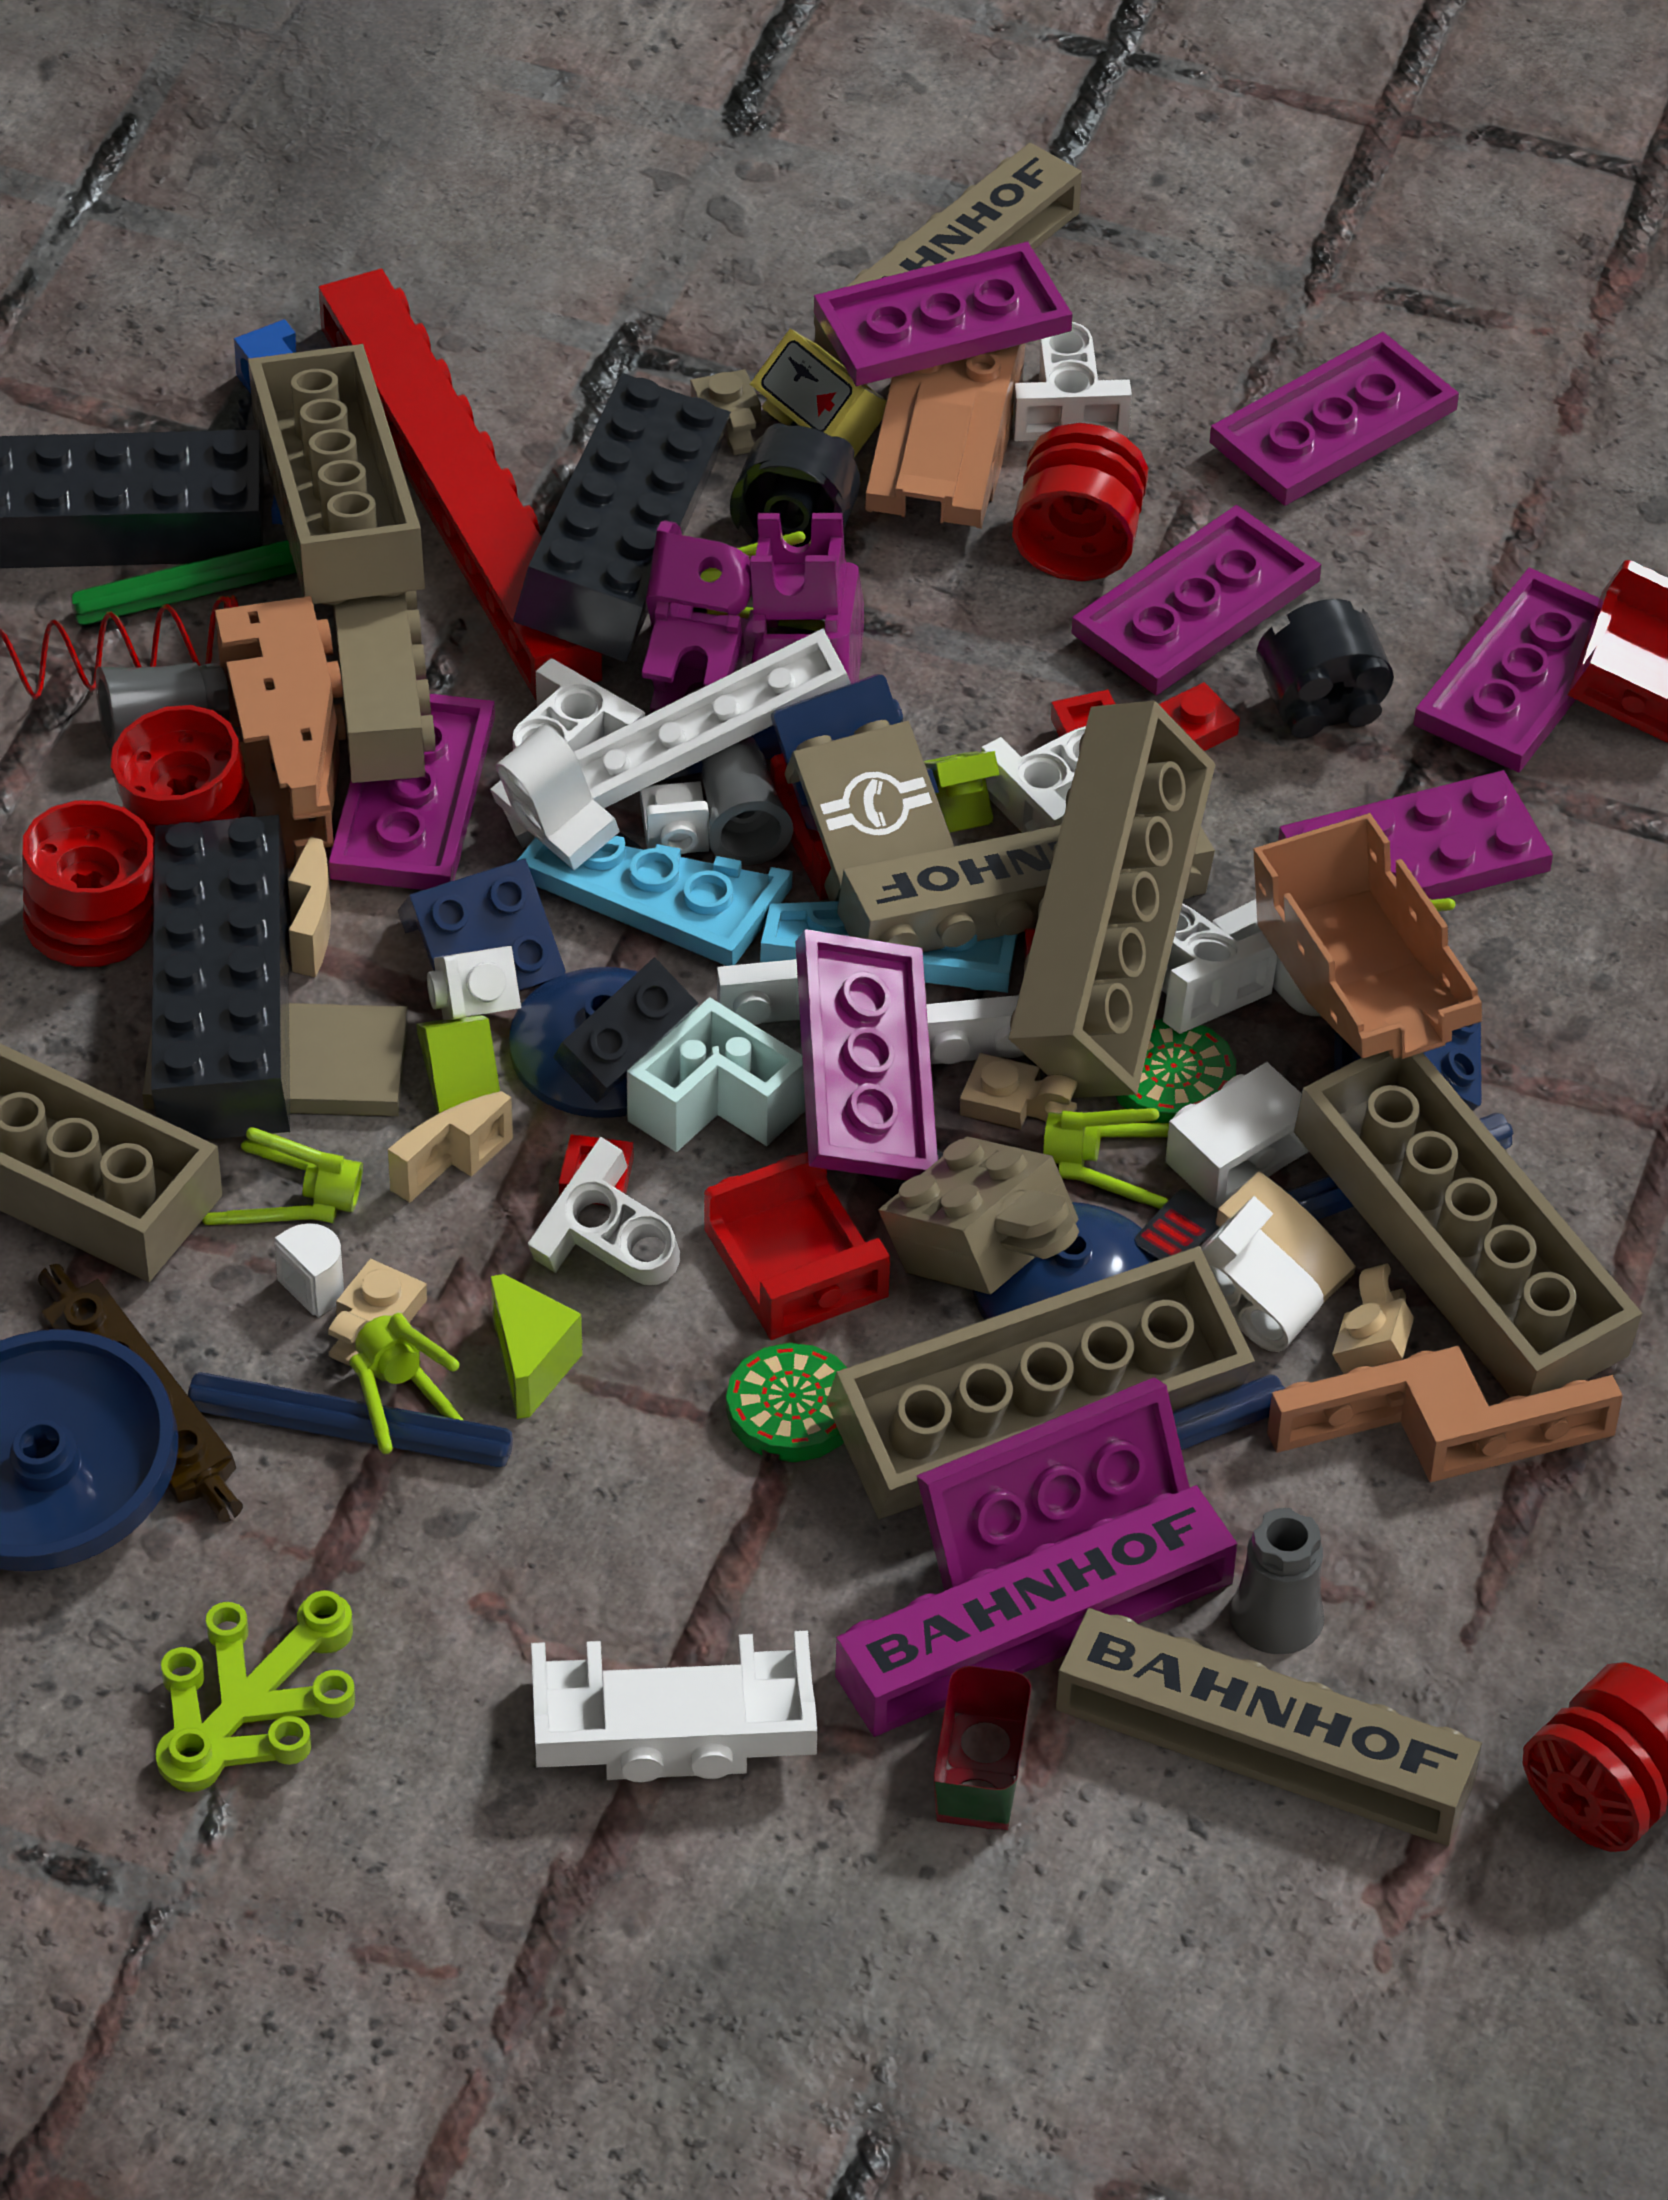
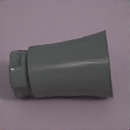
(132, 692)
(744, 806)
(1280, 1587)

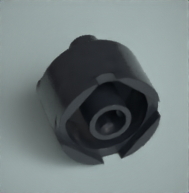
(795, 475)
(1325, 667)

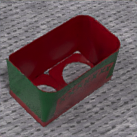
(981, 1697)

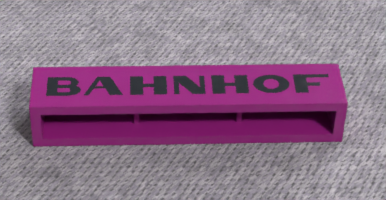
(1034, 1606)

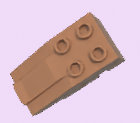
(946, 436)
(285, 712)
(1362, 940)

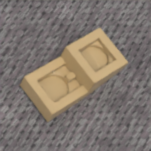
(309, 909)
(458, 1137)
(1294, 1233)

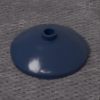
(546, 1021)
(1101, 1250)

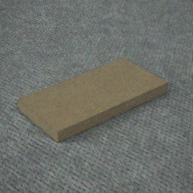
(339, 1059)

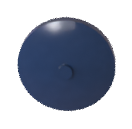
(80, 1446)

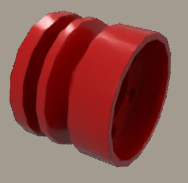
(1080, 502)
(181, 768)
(87, 883)
(1605, 1758)

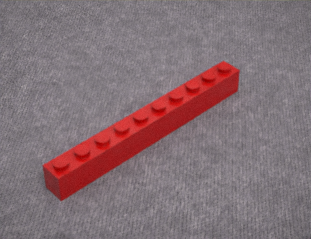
(449, 463)

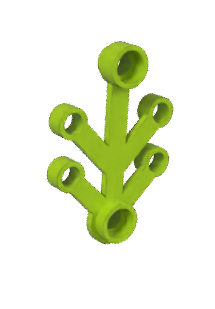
(254, 1696)

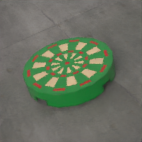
(1181, 1070)
(781, 1399)

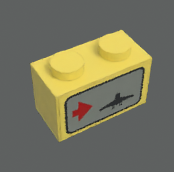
(817, 392)

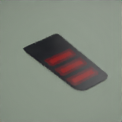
(1178, 1225)

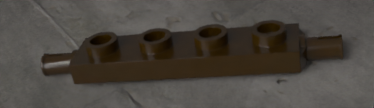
(202, 1456)

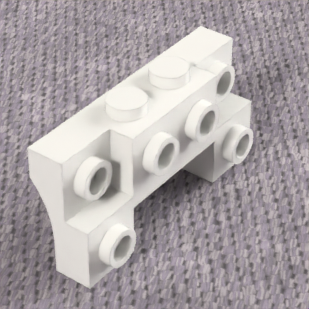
(675, 1717)

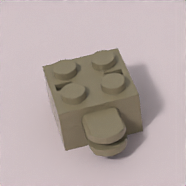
(993, 1215)

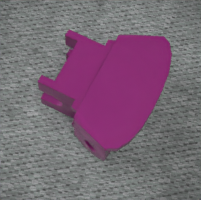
(807, 585)
(687, 645)

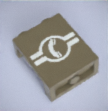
(869, 797)

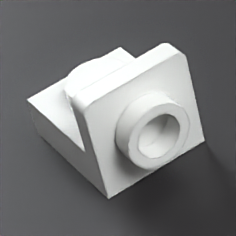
(675, 816)
(474, 983)

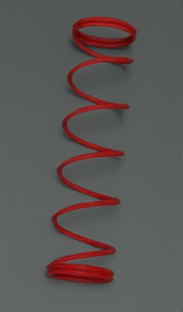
(229, 602)

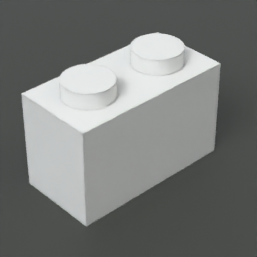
(1236, 1134)

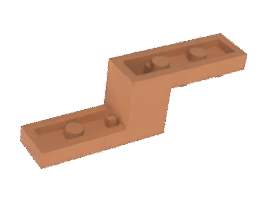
(1444, 1413)

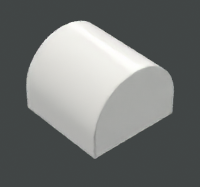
(310, 1266)

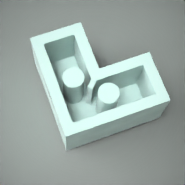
(715, 1068)

